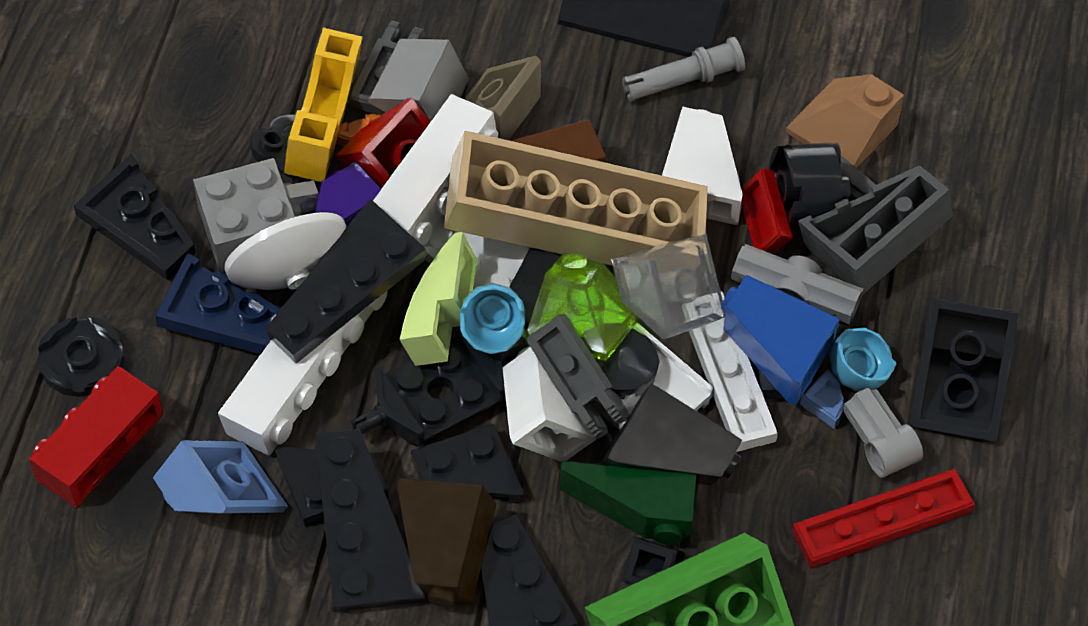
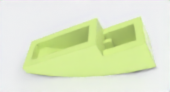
(438, 302)

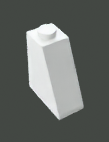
(704, 157)
(539, 413)

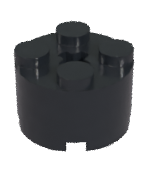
(809, 179)

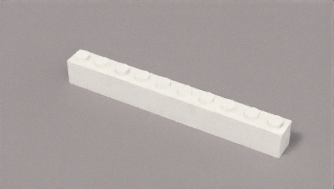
(415, 196)

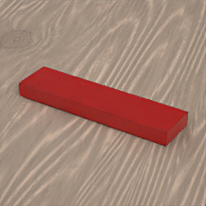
(882, 518)

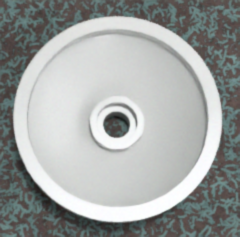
(284, 252)

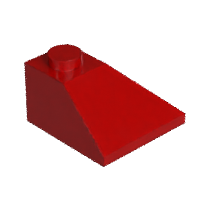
(385, 141)

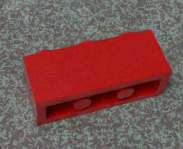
(96, 436)

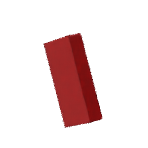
(765, 212)

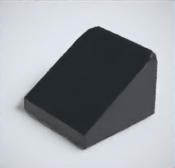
(648, 559)

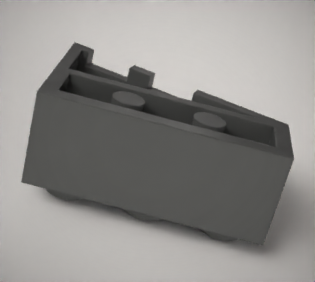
(880, 229)

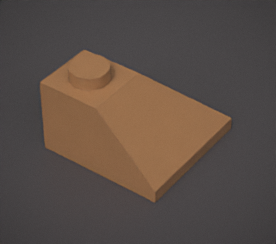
(850, 112)

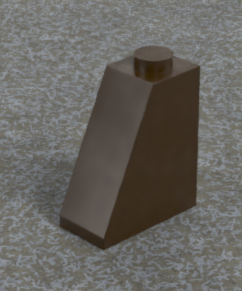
(446, 536)

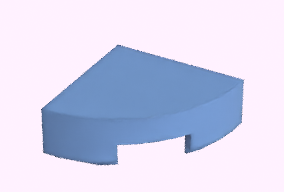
(825, 399)

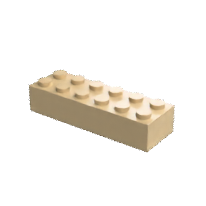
(566, 201)

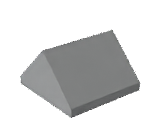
(420, 70)

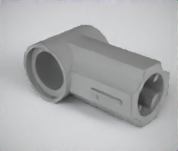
(886, 441)

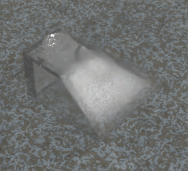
(671, 285)

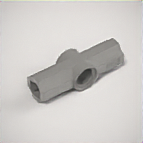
(800, 279)

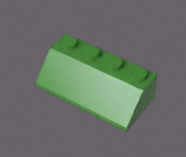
(715, 588)

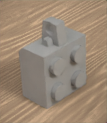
(247, 201)

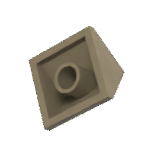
(509, 93)

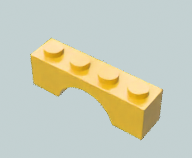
(324, 106)

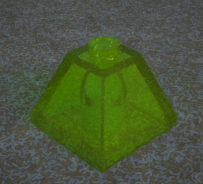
(589, 299)

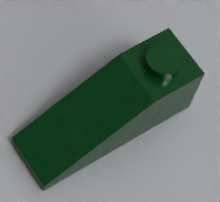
(642, 500)

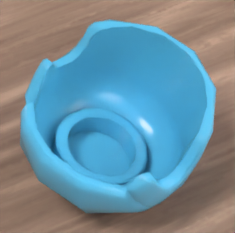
(492, 318)
(861, 359)

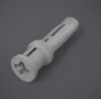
(702, 65)

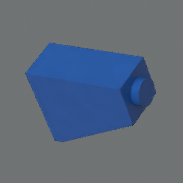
(779, 334)

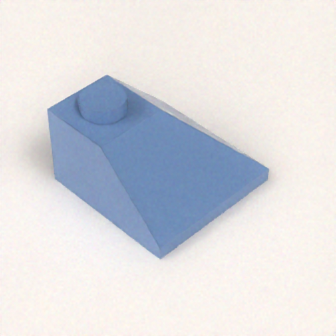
(217, 479)

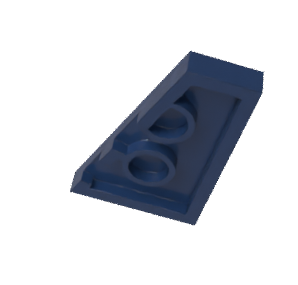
(214, 309)

